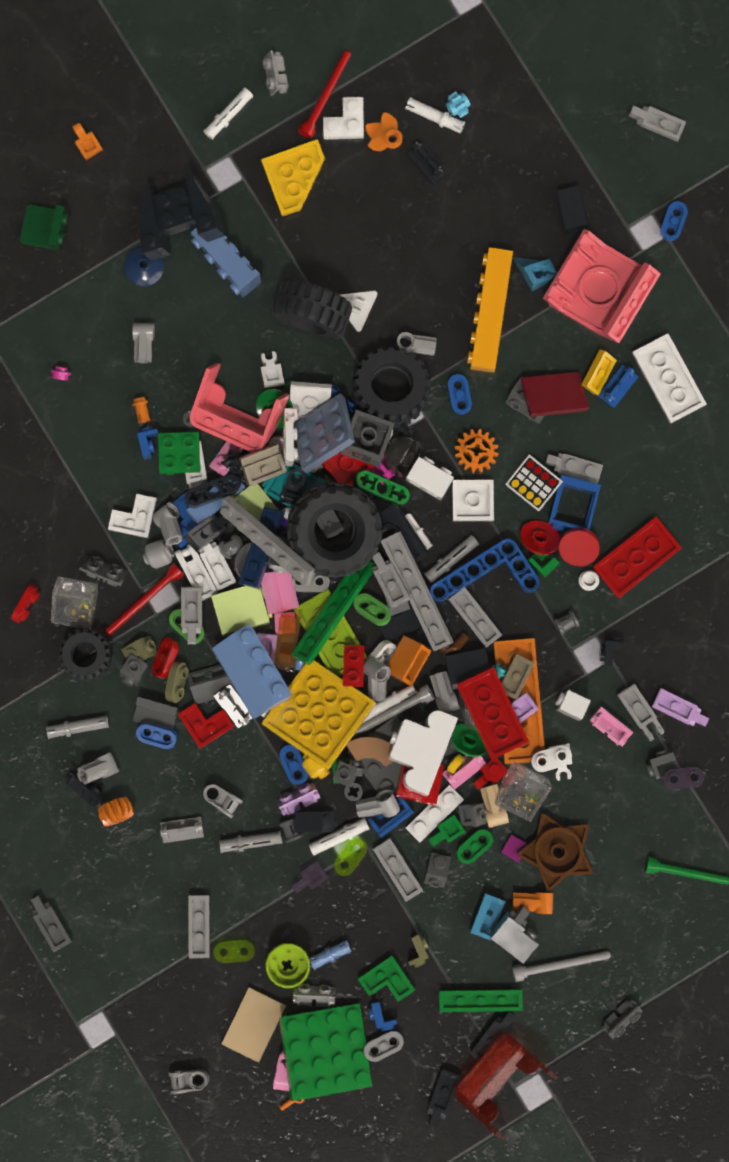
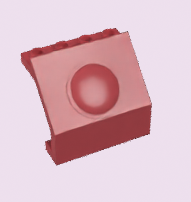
(600, 287)

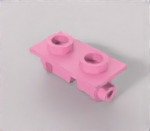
(222, 456)
(608, 723)
(467, 769)

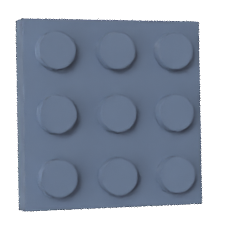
(323, 433)

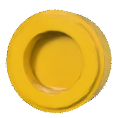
(456, 764)

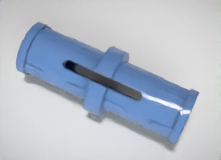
(330, 954)

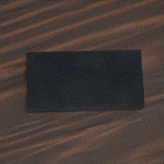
(401, 625)

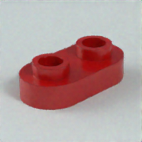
(21, 611)
(165, 657)

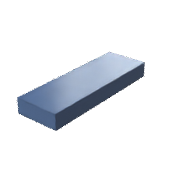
(202, 513)

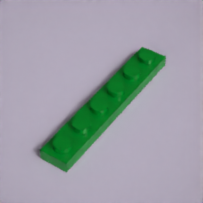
(331, 614)

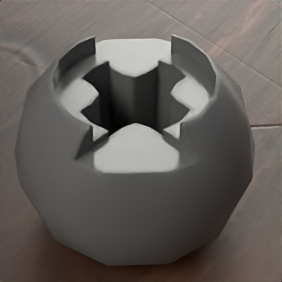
(230, 546)

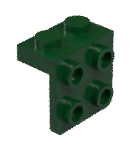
(44, 226)

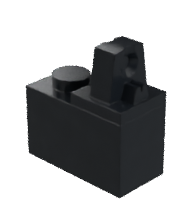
(466, 665)

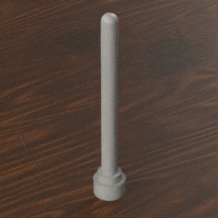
(423, 695)
(521, 972)

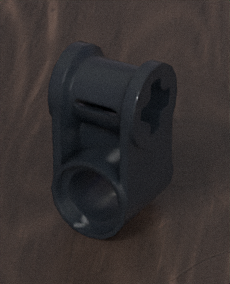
(292, 489)

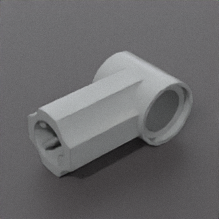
(143, 336)
(418, 344)
(166, 519)
(377, 676)
(445, 697)
(99, 768)
(383, 803)

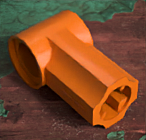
(538, 903)

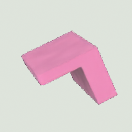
(279, 592)

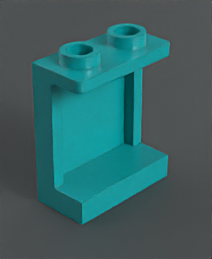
(274, 485)

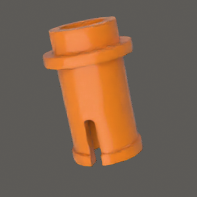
(141, 410)

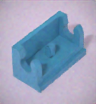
(487, 916)

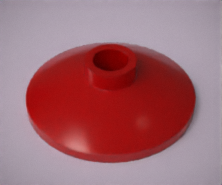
(539, 537)

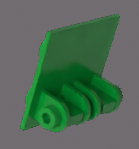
(179, 453)

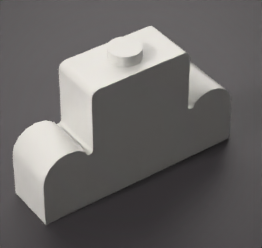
(422, 749)

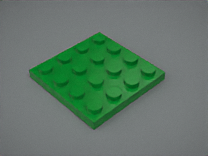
(325, 1052)

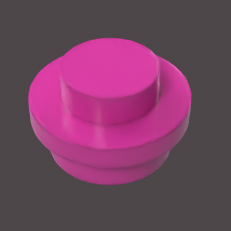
(60, 373)

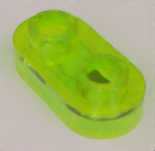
(350, 857)
(233, 949)

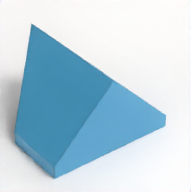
(536, 271)

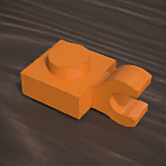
(86, 143)

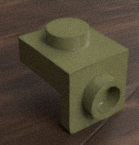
(141, 649)
(420, 945)

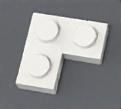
(348, 126)
(135, 523)

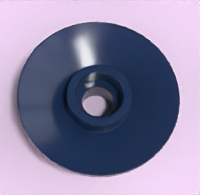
(143, 276)

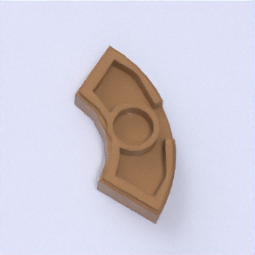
(370, 748)

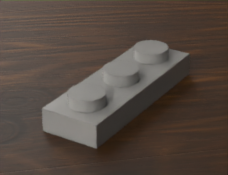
(475, 617)
(397, 870)
(199, 926)

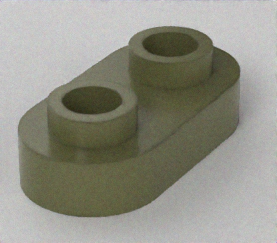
(176, 682)

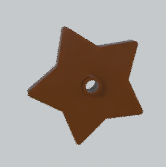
(571, 857)

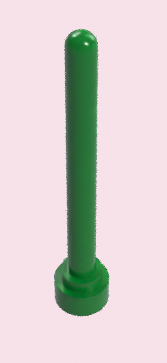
(654, 866)

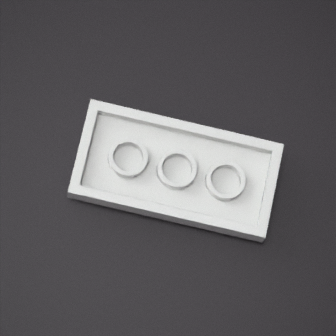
(669, 378)

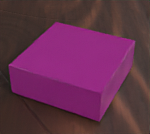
(512, 847)

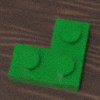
(387, 974)

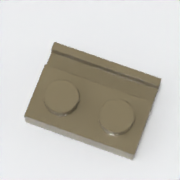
(262, 464)

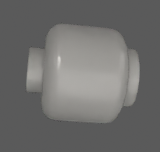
(158, 554)

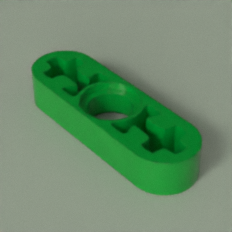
(389, 484)

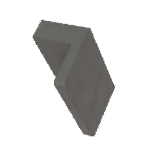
(207, 683)
(155, 712)

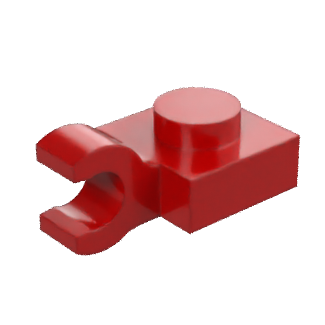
(492, 772)

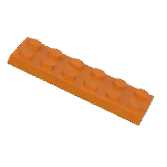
(532, 726)

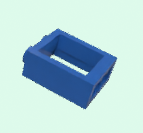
(579, 485)

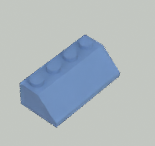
(251, 671)

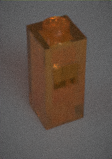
(287, 641)

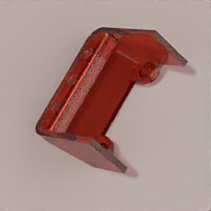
(491, 1074)

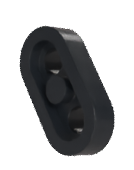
(417, 712)

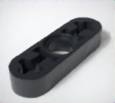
(196, 491)

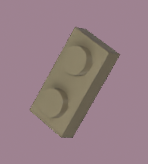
(517, 676)

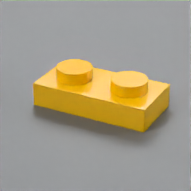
(599, 372)

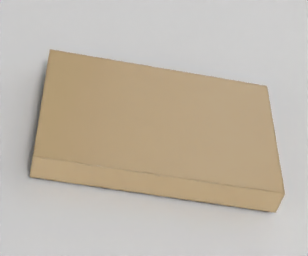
(253, 1024)

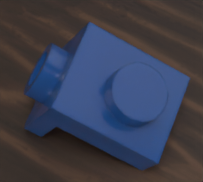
(376, 1014)

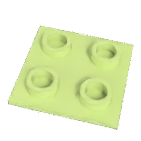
(254, 500)

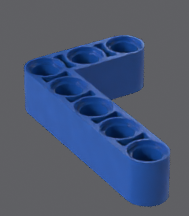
(484, 568)

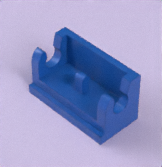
(385, 824)

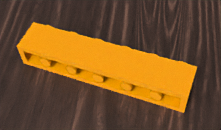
(491, 310)

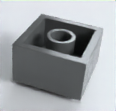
(370, 438)

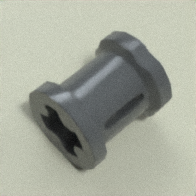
(566, 622)
(359, 793)
(288, 828)

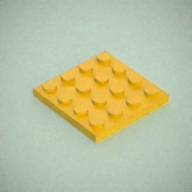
(319, 714)

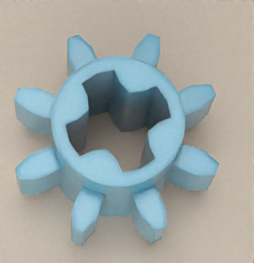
(458, 104)

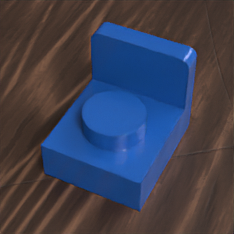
(147, 446)

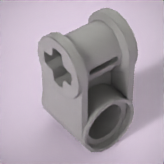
(223, 800)
(186, 1080)

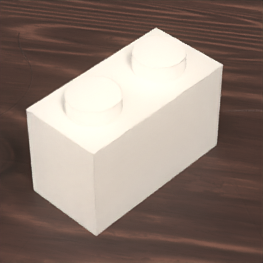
(430, 478)
(572, 705)

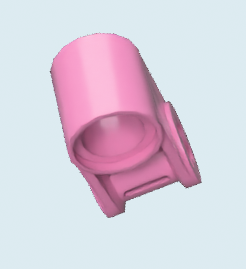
(281, 1079)

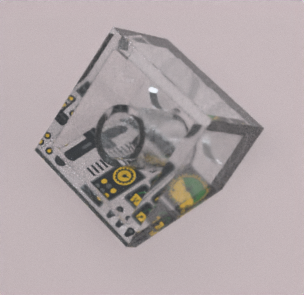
(74, 603)
(522, 791)

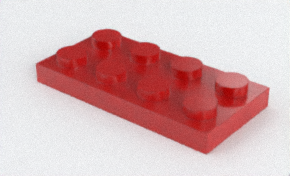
(637, 557)
(492, 713)

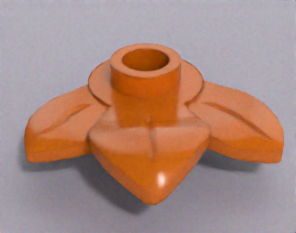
(382, 132)

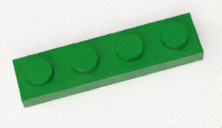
(480, 1000)

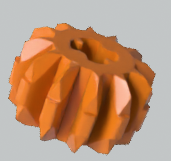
(115, 811)

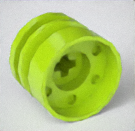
(290, 977)

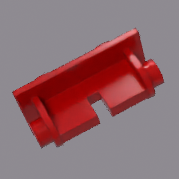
(353, 666)

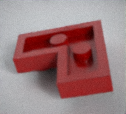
(205, 730)

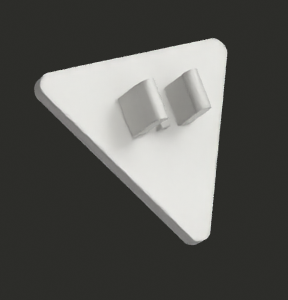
(361, 306)

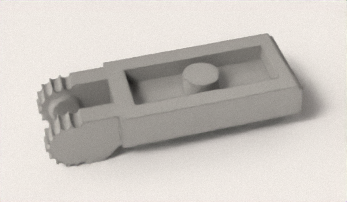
(639, 710)

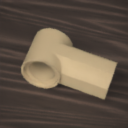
(495, 814)

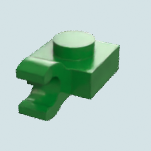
(449, 830)

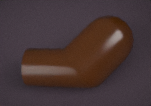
(456, 646)

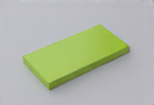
(333, 650)

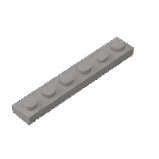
(267, 541)
(417, 591)

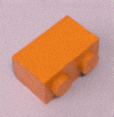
(408, 660)

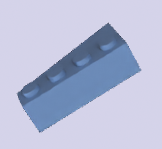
(229, 263)

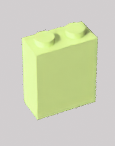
(240, 608)

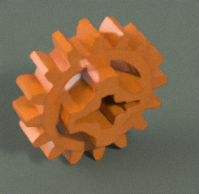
(486, 452)

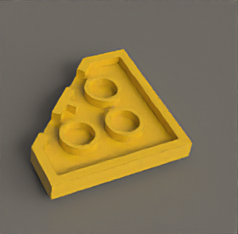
(293, 175)

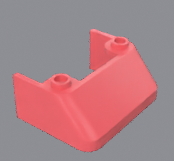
(228, 423)

